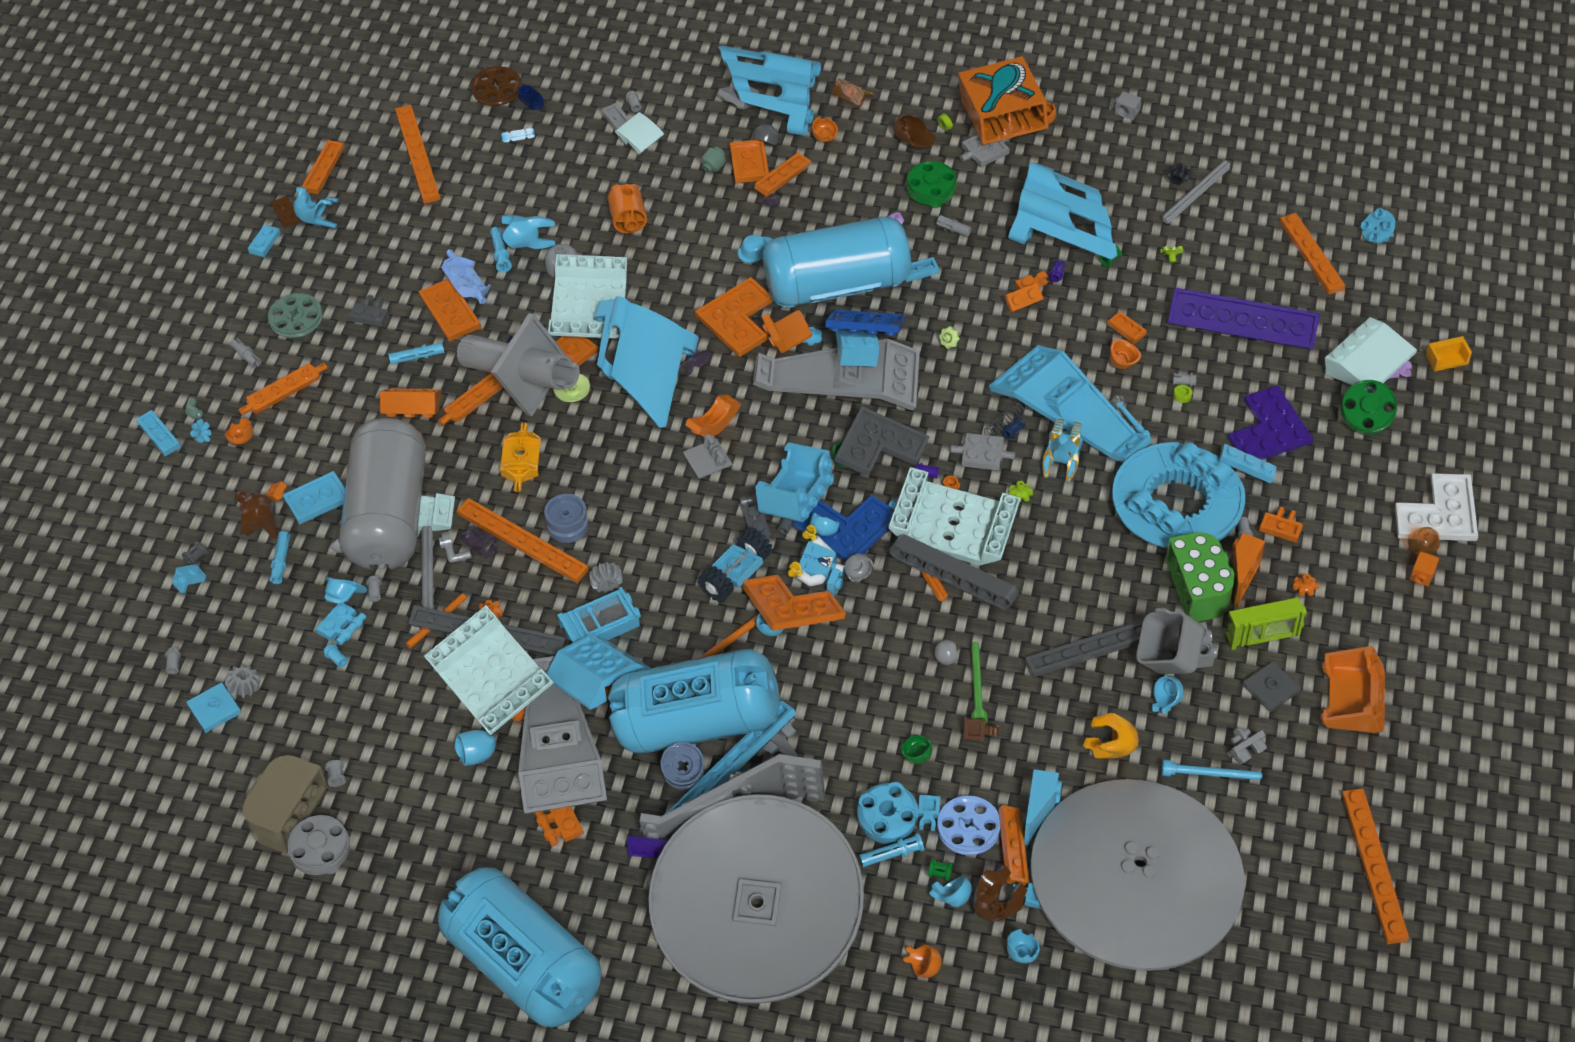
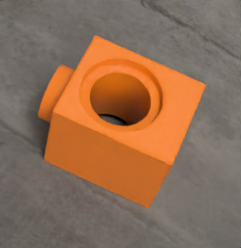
(1424, 569)

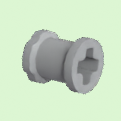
(335, 773)

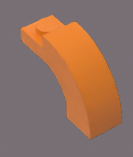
(716, 418)

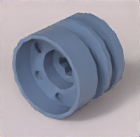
(683, 754)

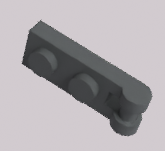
(752, 515)

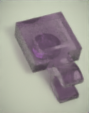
(698, 360)

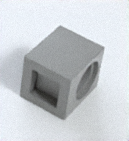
(1127, 105)

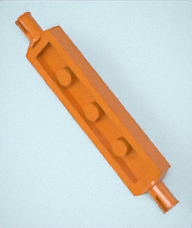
(282, 388)
(471, 399)

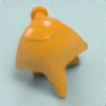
(1123, 737)

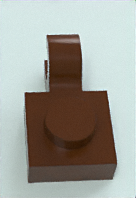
(976, 729)

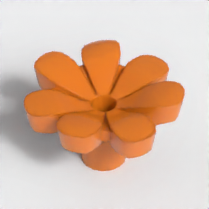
(1305, 584)
(494, 607)

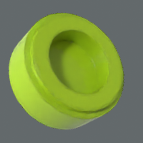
(944, 122)
(1182, 393)

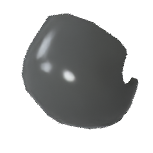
(767, 134)

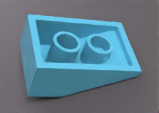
(857, 348)
(1043, 796)

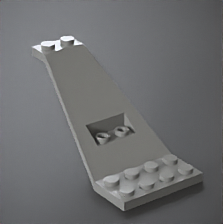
(820, 373)
(562, 770)
(774, 777)

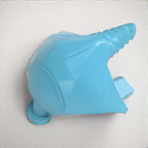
(310, 212)

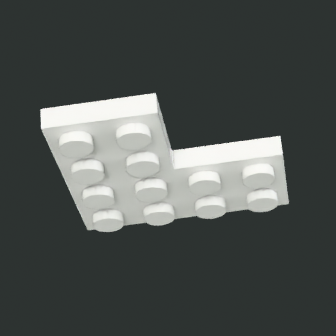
(1450, 513)

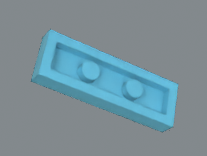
(158, 433)
(1247, 463)

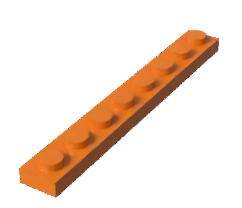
(417, 154)
(522, 540)
(1375, 866)

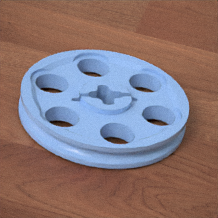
(968, 816)

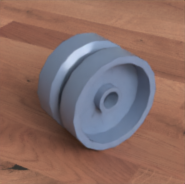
(566, 518)

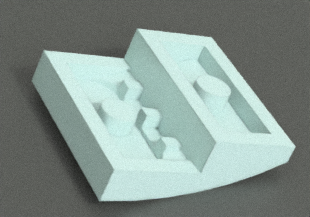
(639, 132)
(436, 512)

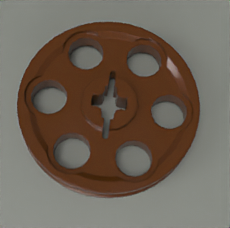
(490, 88)

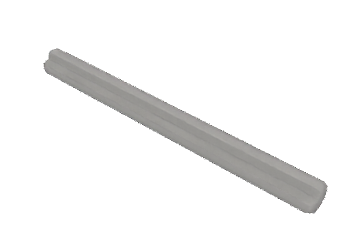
(1194, 193)
(427, 567)

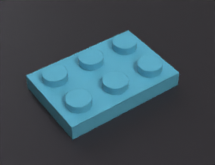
(315, 497)

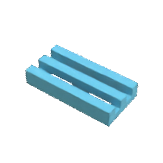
(921, 271)

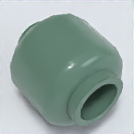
(713, 159)

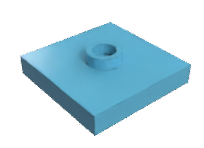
(213, 707)

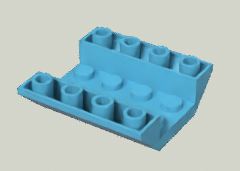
(590, 666)

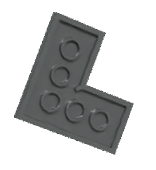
(878, 433)

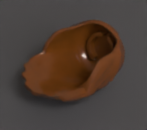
(913, 131)

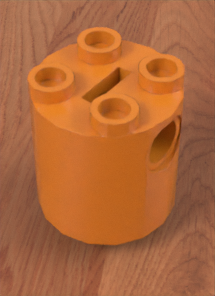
(627, 208)

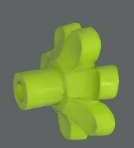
(1172, 252)
(1021, 490)

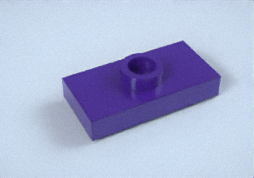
(645, 846)

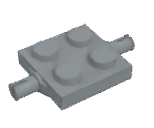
(983, 153)
(982, 451)

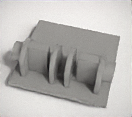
(707, 457)

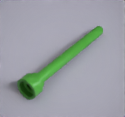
(978, 712)

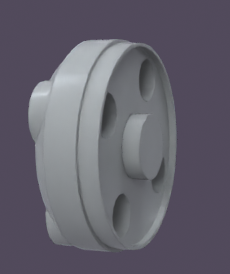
(318, 845)

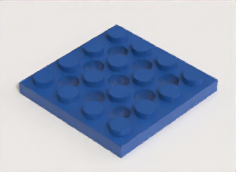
(863, 320)

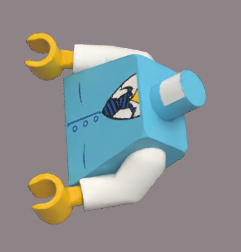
(816, 561)

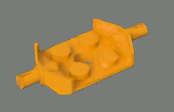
(520, 467)

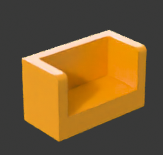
(1448, 353)

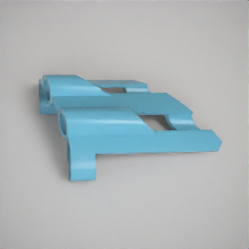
(789, 72)
(1047, 208)

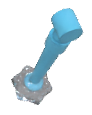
(1118, 403)

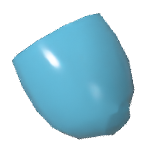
(474, 746)

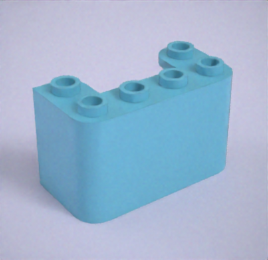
(798, 485)

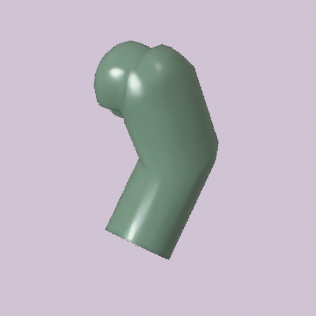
(191, 409)

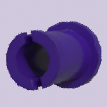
(1056, 273)
(932, 471)

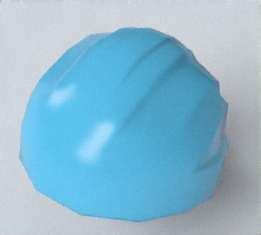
(1167, 693)
(954, 893)

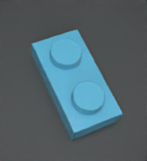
(264, 240)

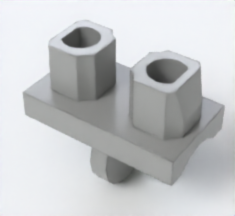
(1240, 751)

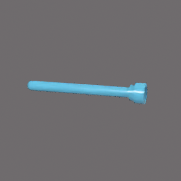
(1170, 768)

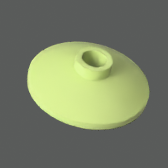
(575, 393)

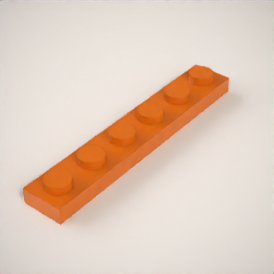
(1312, 253)

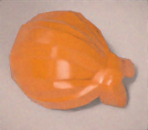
(924, 960)

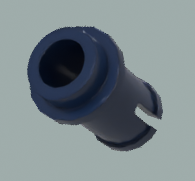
(1011, 430)

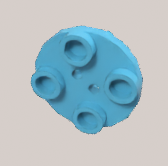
(1374, 222)

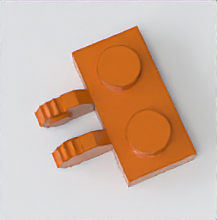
(1280, 526)

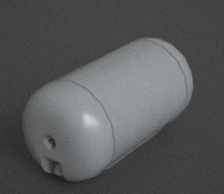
(383, 494)

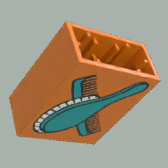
(1003, 100)

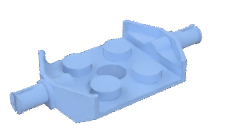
(464, 278)

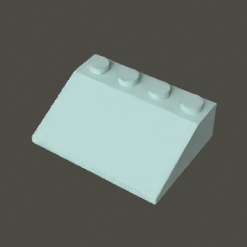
(1369, 354)

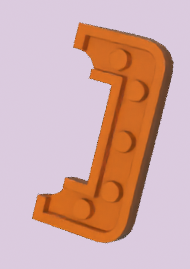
(1355, 690)

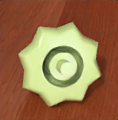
(949, 337)

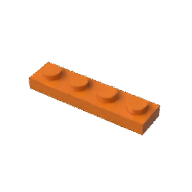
(323, 166)
(782, 174)
(1013, 844)

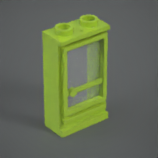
(1265, 623)

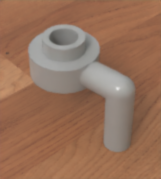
(445, 542)

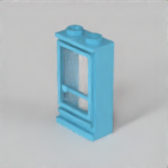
(602, 617)

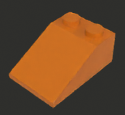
(1246, 561)

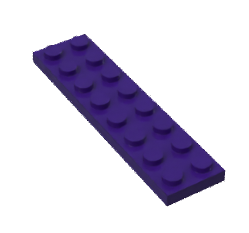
(1244, 318)

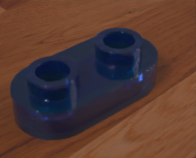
(530, 97)

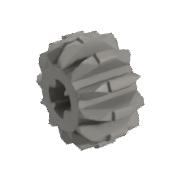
(605, 577)
(242, 681)

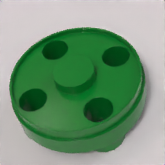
(931, 183)
(1369, 407)

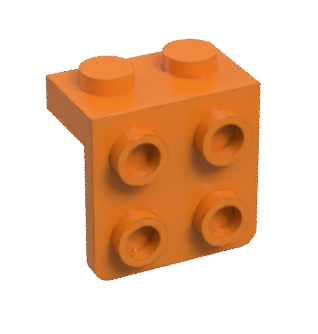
(787, 331)

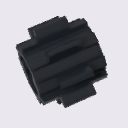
(1178, 173)

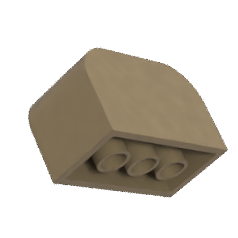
(282, 799)

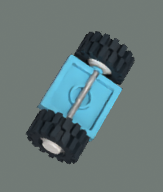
(735, 565)

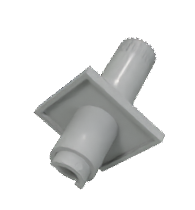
(525, 365)

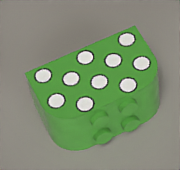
(1200, 575)

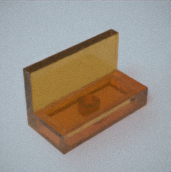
(851, 91)

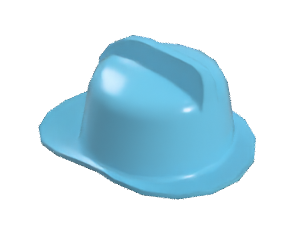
(752, 248)
(341, 590)

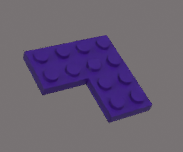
(1278, 426)

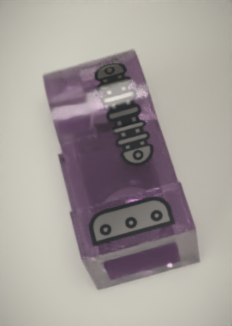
(479, 541)

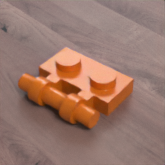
(566, 823)

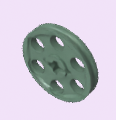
(291, 317)

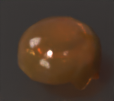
(1425, 540)

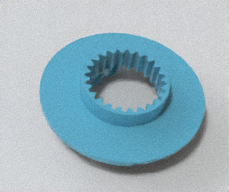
(1184, 463)

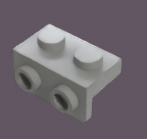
(730, 95)

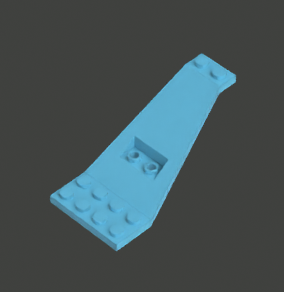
(1060, 390)

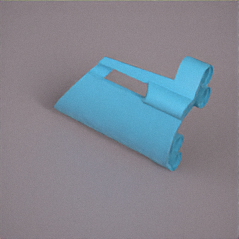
(645, 355)

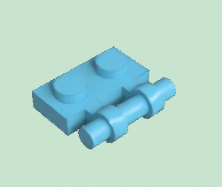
(337, 620)

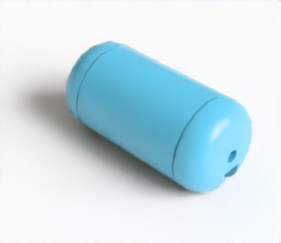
(836, 261)
(694, 701)
(519, 947)

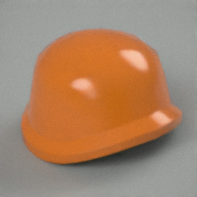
(1123, 354)

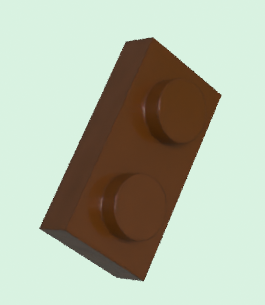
(285, 211)

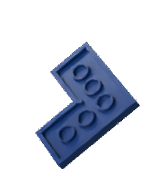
(857, 531)

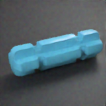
(517, 135)

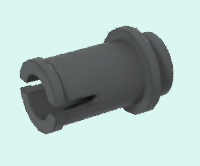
(785, 526)

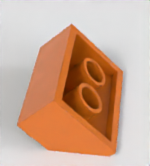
(410, 402)

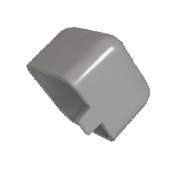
(1162, 632)

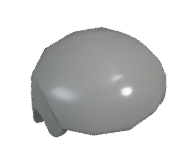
(858, 567)

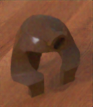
(256, 512)
(986, 900)

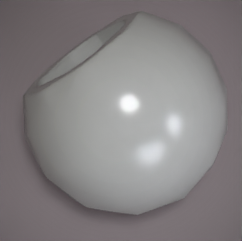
(946, 652)

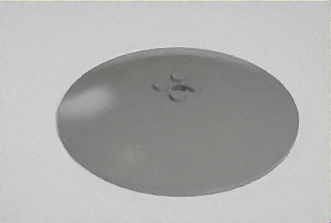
(749, 852)
(1131, 913)

